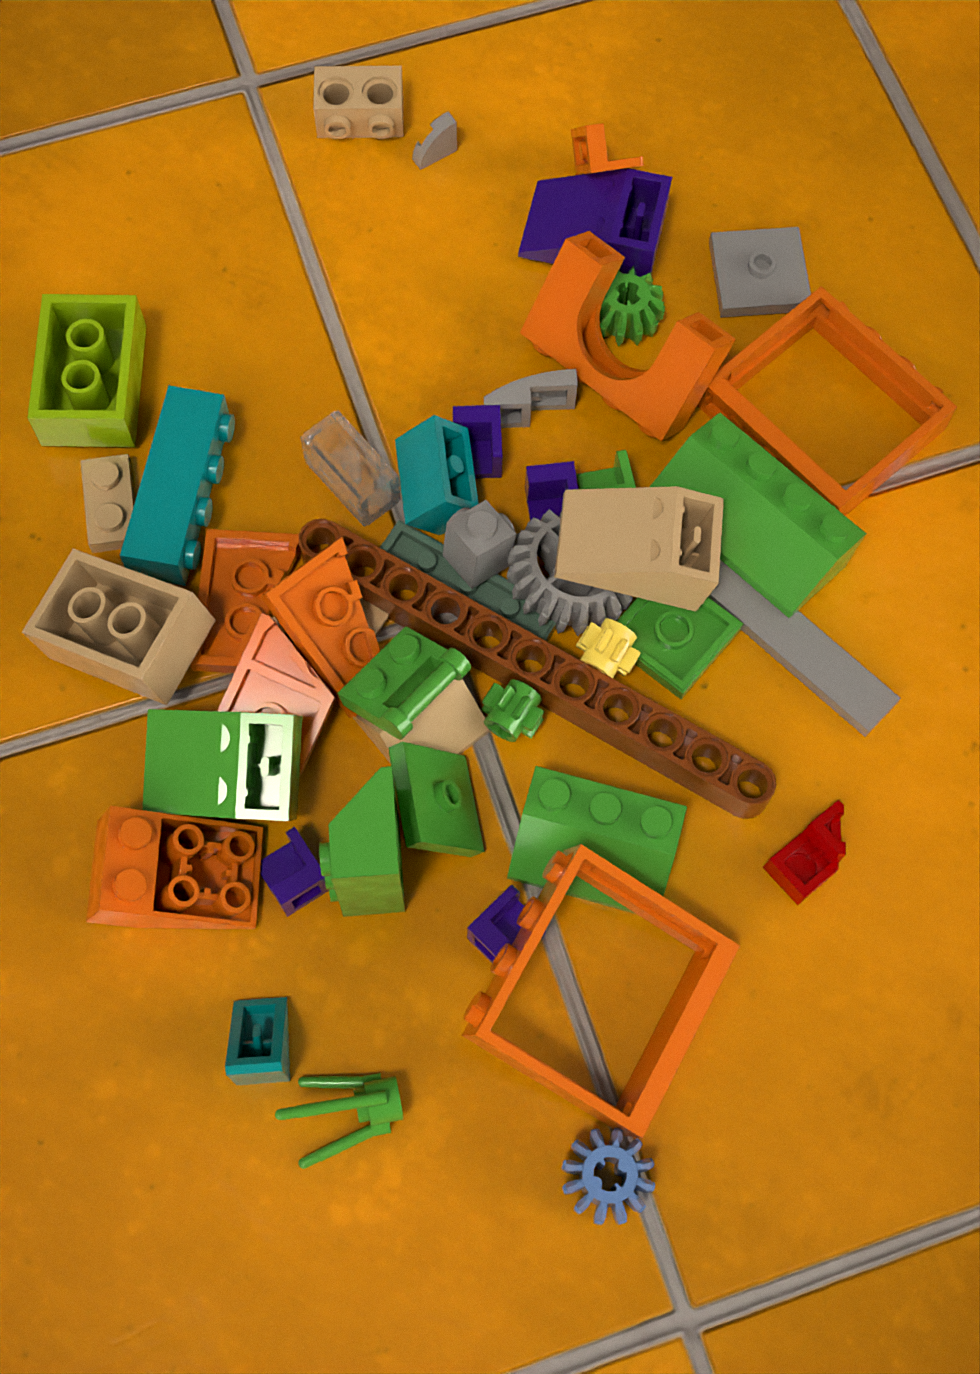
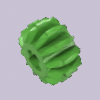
(631, 307)

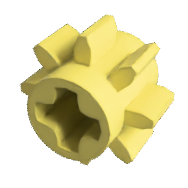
(609, 647)

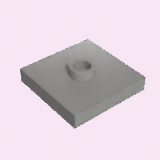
(759, 271)

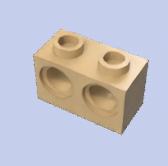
(358, 101)

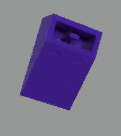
(615, 205)

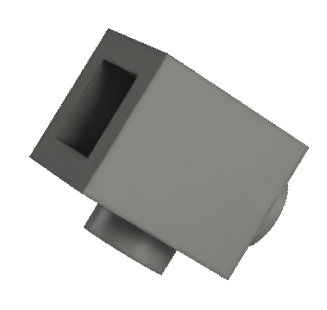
(478, 543)

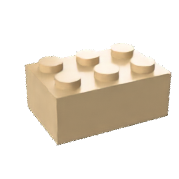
(120, 626)

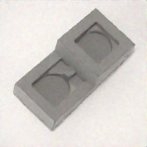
(536, 392)

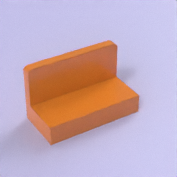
(591, 151)

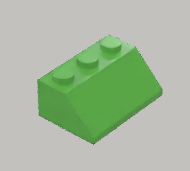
(615, 823)
(365, 851)

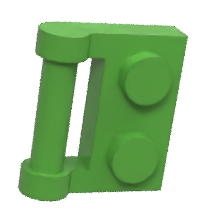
(402, 681)

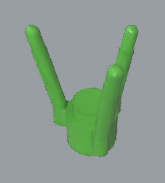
(374, 1100)

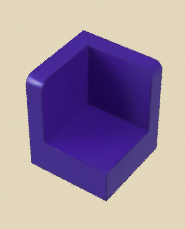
(485, 437)
(546, 487)
(293, 874)
(497, 924)

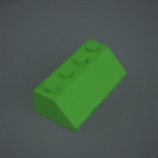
(773, 523)

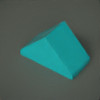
(259, 1042)

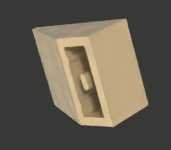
(642, 542)

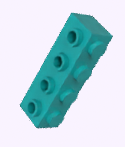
(178, 485)

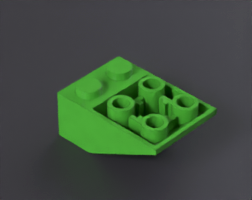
(222, 764)

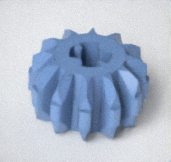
(623, 1166)

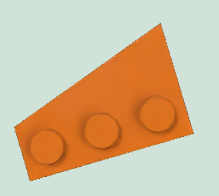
(232, 578)
(325, 617)

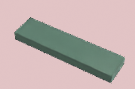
(495, 593)

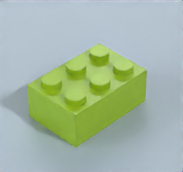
(87, 370)

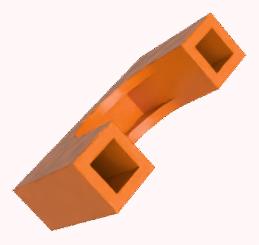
(567, 328)

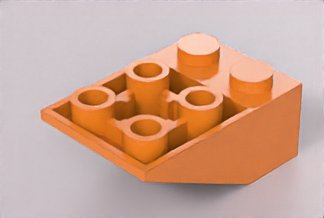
(174, 871)

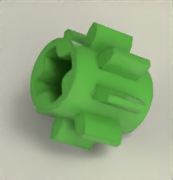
(512, 710)

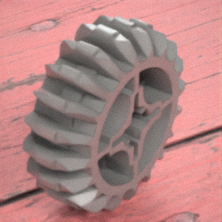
(556, 598)

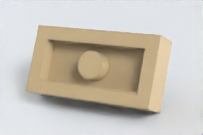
(107, 500)

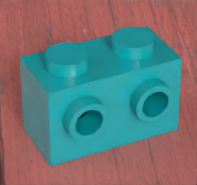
(435, 473)

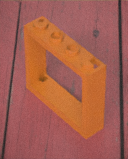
(864, 350)
(674, 1030)

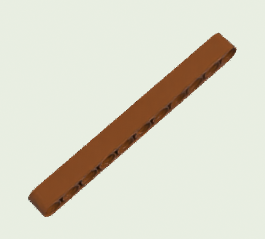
(558, 670)

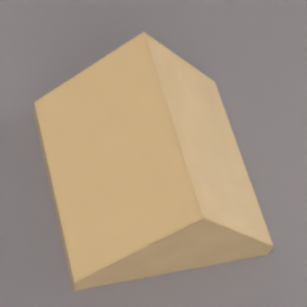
(447, 724)

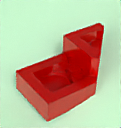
(810, 856)

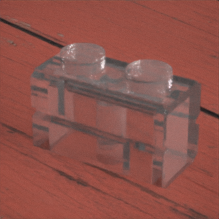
(351, 468)

